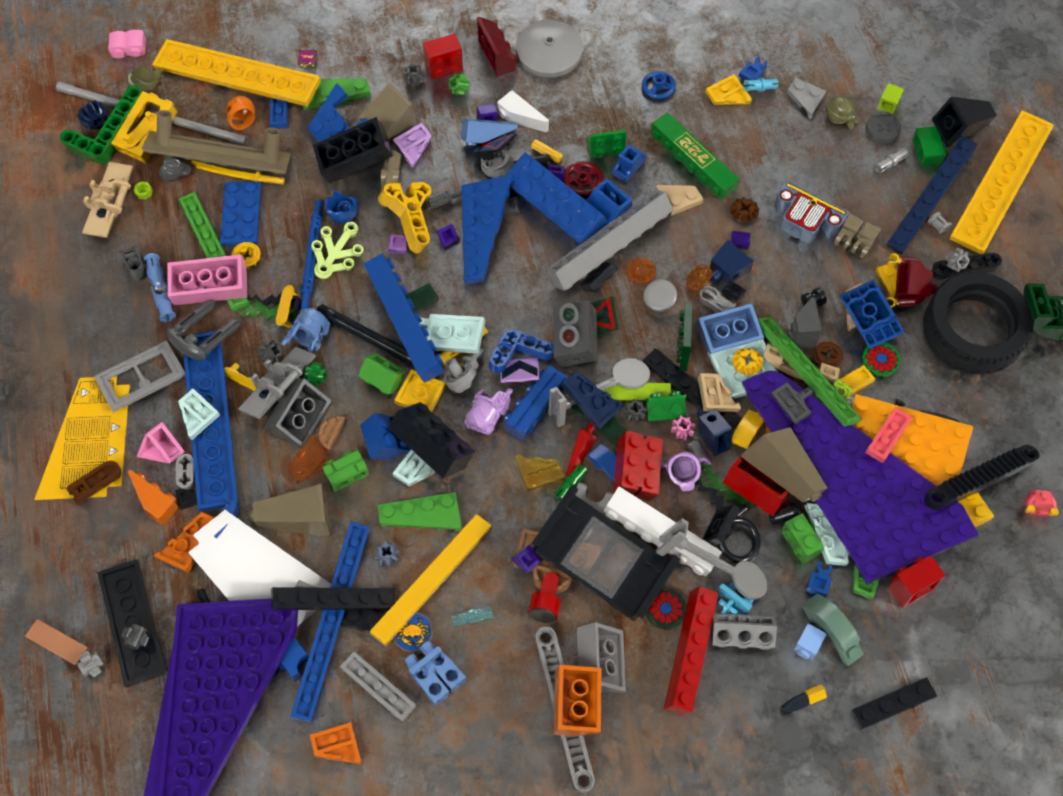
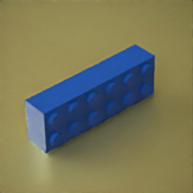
(555, 199)

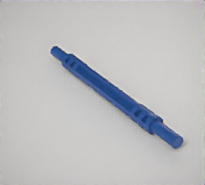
(314, 234)

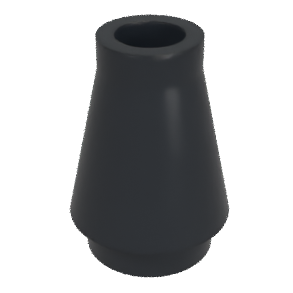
(784, 514)

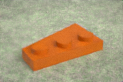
(178, 549)

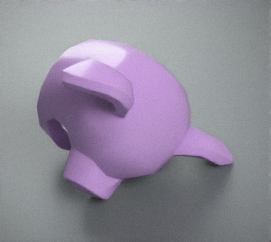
(685, 469)

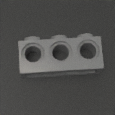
(737, 623)

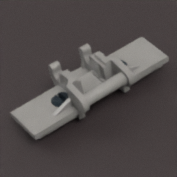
(275, 382)

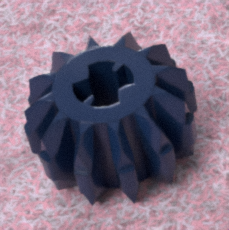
(93, 115)

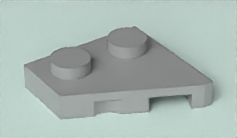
(806, 95)

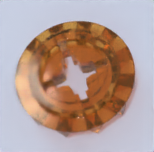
(636, 275)
(694, 281)

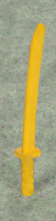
(238, 174)

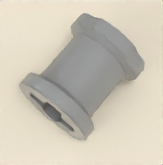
(939, 223)

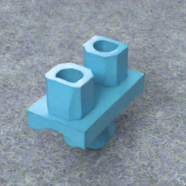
(731, 601)

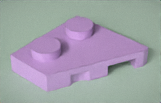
(413, 143)

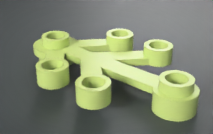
(335, 252)

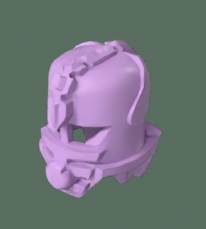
(487, 411)

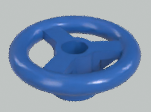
(659, 82)

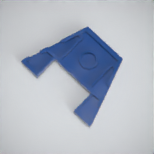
(328, 120)

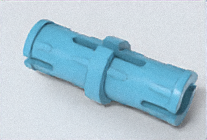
(760, 84)

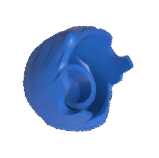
(341, 207)

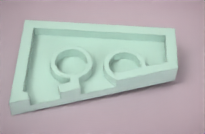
(834, 550)

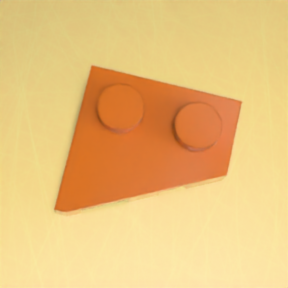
(336, 744)

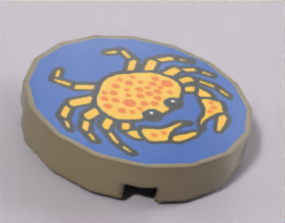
(414, 634)

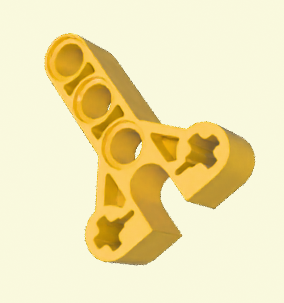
(409, 211)

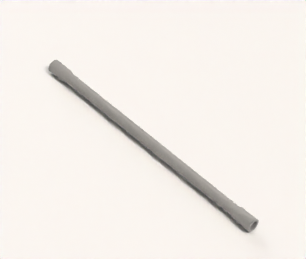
(230, 136)

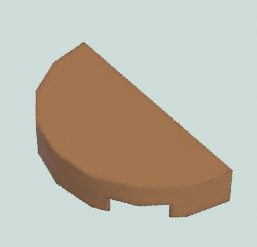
(330, 431)

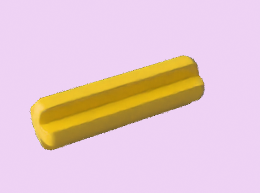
(545, 149)

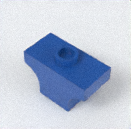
(628, 163)
(293, 660)

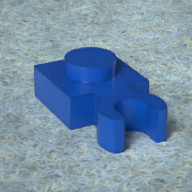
(753, 71)
(819, 581)

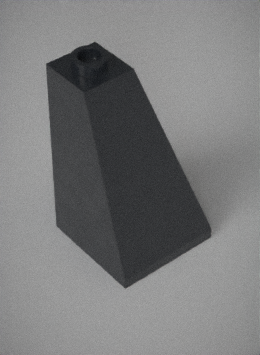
(962, 118)

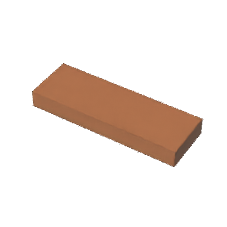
(56, 642)

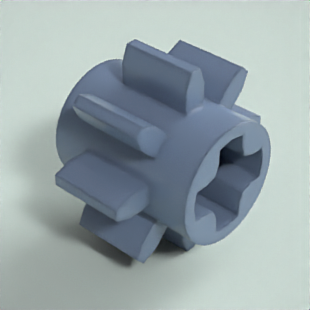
(386, 549)

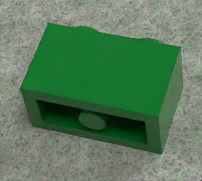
(929, 146)

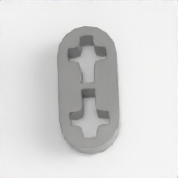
(181, 472)

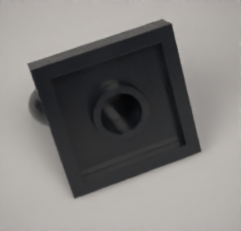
(721, 528)

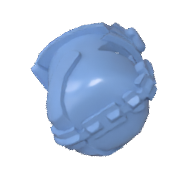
(308, 329)

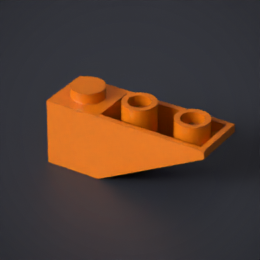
(154, 502)

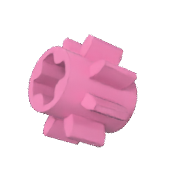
(683, 428)

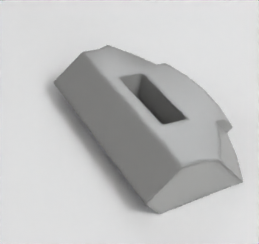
(698, 449)

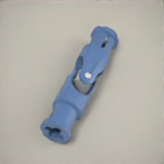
(156, 277)

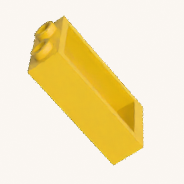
(132, 120)

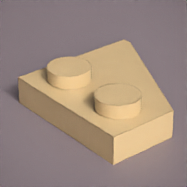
(681, 197)
(715, 394)

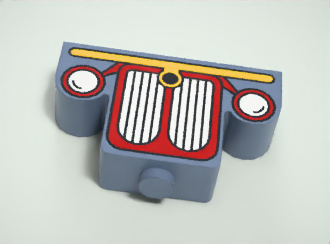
(808, 213)

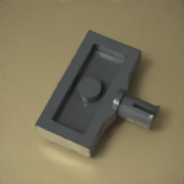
(792, 402)

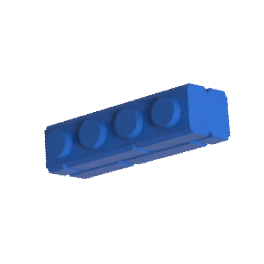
(535, 403)

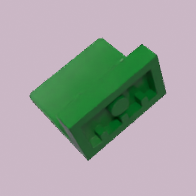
(606, 143)

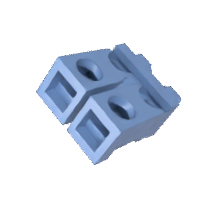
(432, 666)

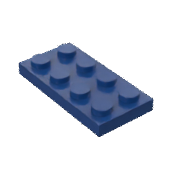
(240, 213)

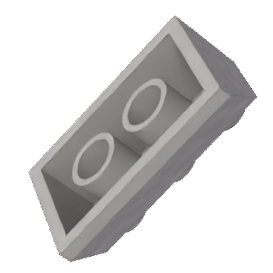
(603, 648)

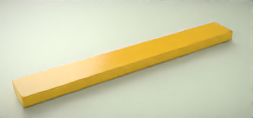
(430, 580)

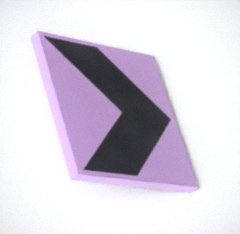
(521, 370)

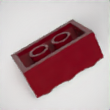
(495, 47)

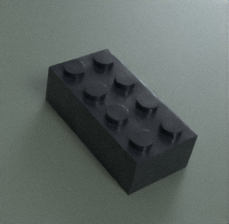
(352, 150)
(431, 439)

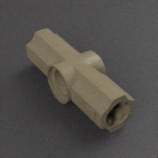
(391, 171)

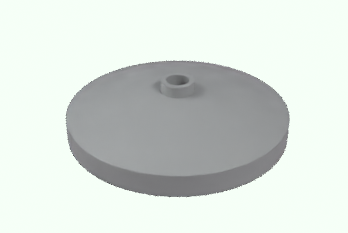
(549, 48)

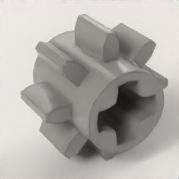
(957, 259)
(90, 663)

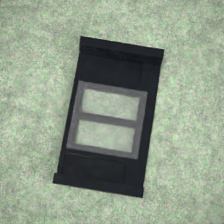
(603, 556)

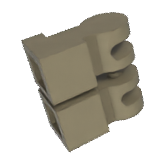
(852, 230)

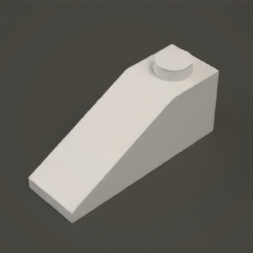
(520, 112)

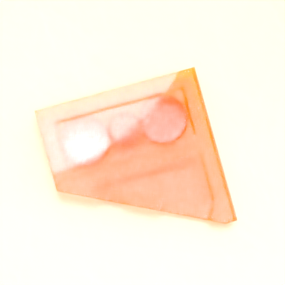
(308, 460)

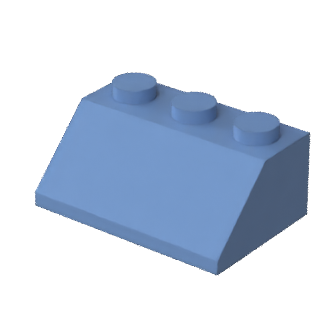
(729, 329)

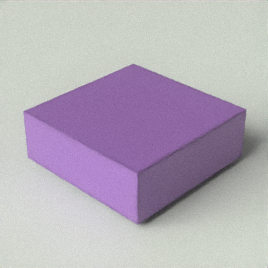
(398, 244)

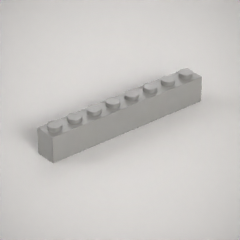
(609, 240)

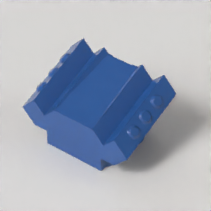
(871, 314)

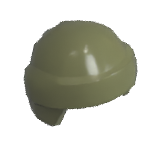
(144, 78)
(841, 110)

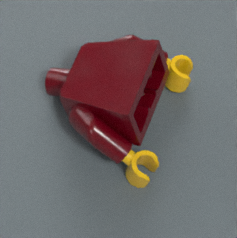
(912, 282)

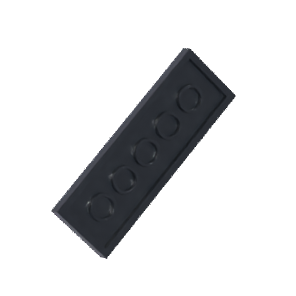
(127, 605)

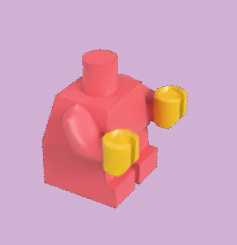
(1041, 503)

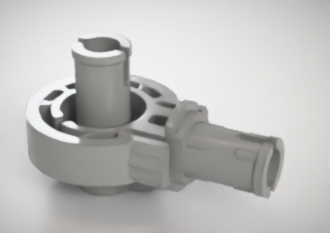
(462, 373)

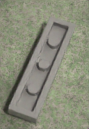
(378, 686)

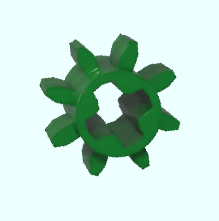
(315, 374)

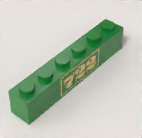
(694, 156)

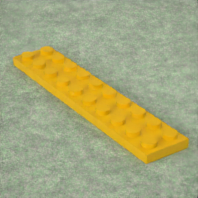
(237, 72)
(1001, 182)

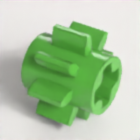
(459, 84)

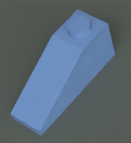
(481, 131)

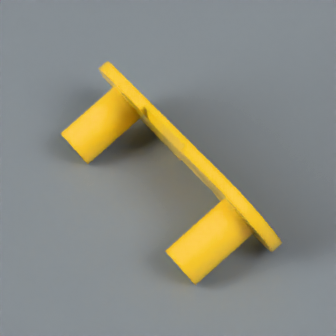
(141, 130)
(284, 305)
(234, 375)

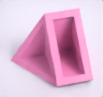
(160, 445)

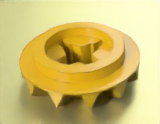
(248, 247)
(751, 368)

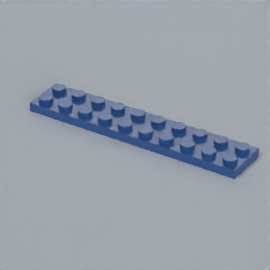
(213, 446)

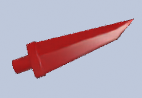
(582, 446)

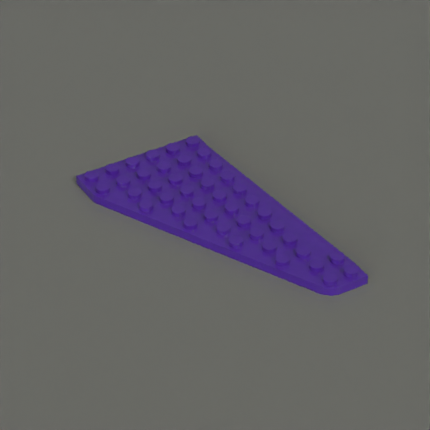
(868, 503)
(212, 687)

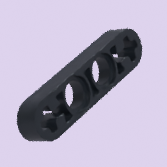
(980, 259)

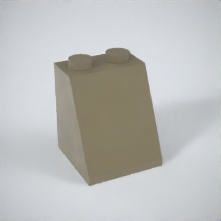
(392, 111)

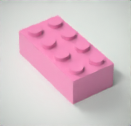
(207, 279)

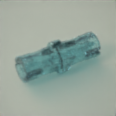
(472, 616)

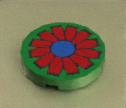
(881, 360)

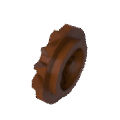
(744, 216)
(823, 348)

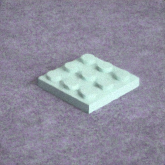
(731, 378)

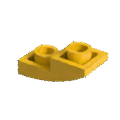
(747, 429)

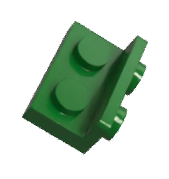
(666, 407)

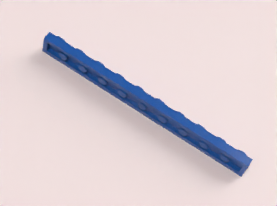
(329, 626)

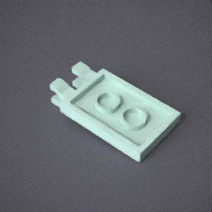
(455, 332)

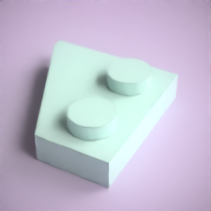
(196, 413)
(412, 469)

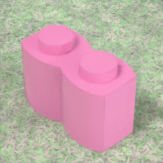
(127, 43)

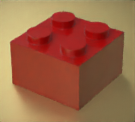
(443, 56)
(916, 581)

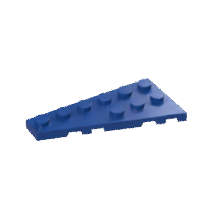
(482, 217)

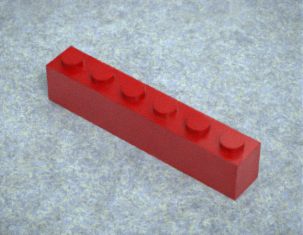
(691, 651)

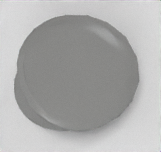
(498, 166)
(660, 295)

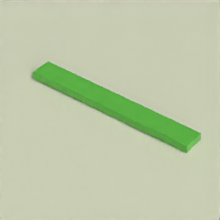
(206, 236)
(808, 372)

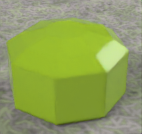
(143, 190)

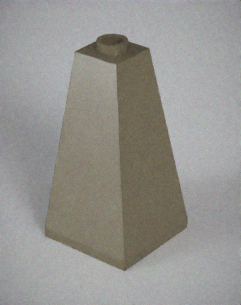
(787, 464)
(295, 512)

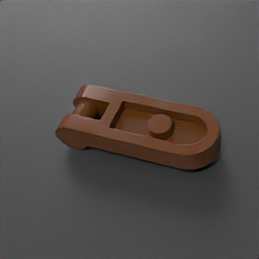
(94, 481)

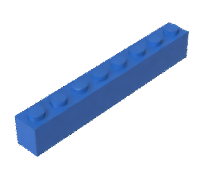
(403, 317)

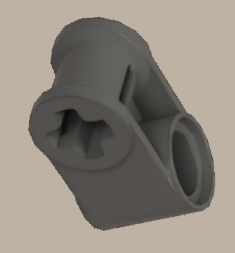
(133, 262)

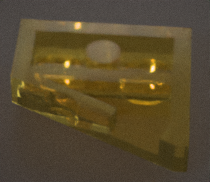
(539, 472)

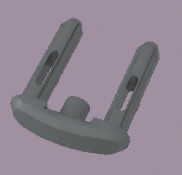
(187, 345)

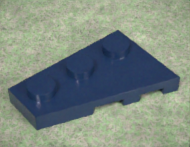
(593, 402)

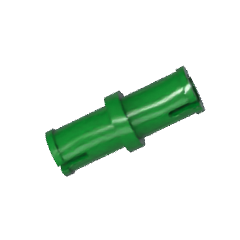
(573, 479)

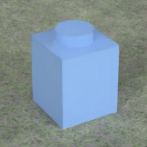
(809, 642)

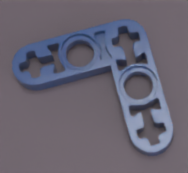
(518, 343)

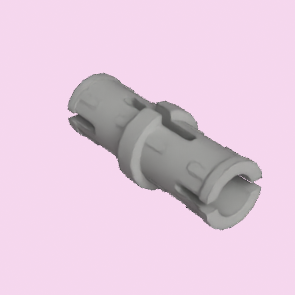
(890, 160)

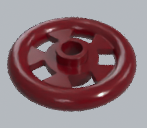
(594, 170)

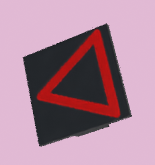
(487, 149)

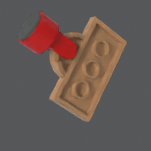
(550, 580)

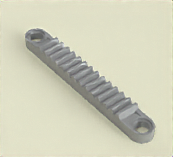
(573, 746)

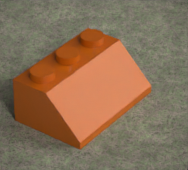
(577, 700)

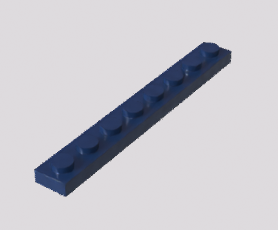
(931, 195)

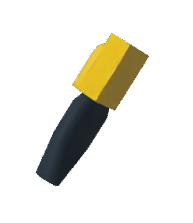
(808, 696)

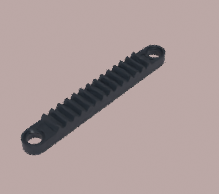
(981, 477)

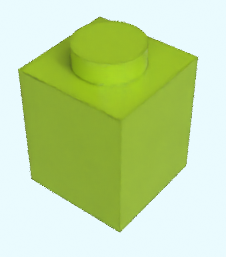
(890, 98)

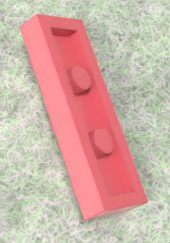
(889, 435)

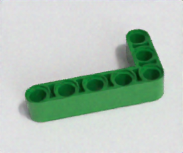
(109, 130)

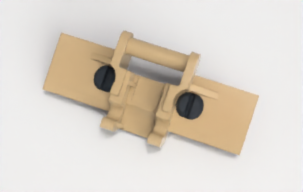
(101, 202)

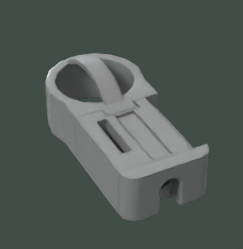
(718, 302)

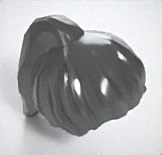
(174, 168)

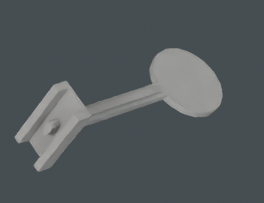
(627, 373)
(745, 575)

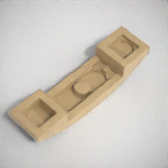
(774, 357)

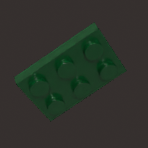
(684, 342)

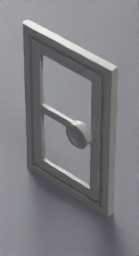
(146, 387)

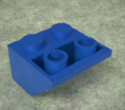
(609, 200)
(381, 441)

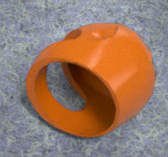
(240, 109)

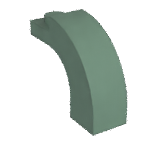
(836, 625)

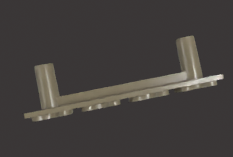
(171, 145)

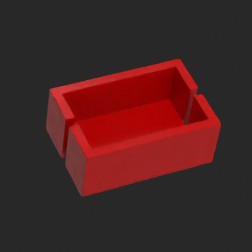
(638, 465)
(755, 486)

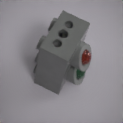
(575, 333)

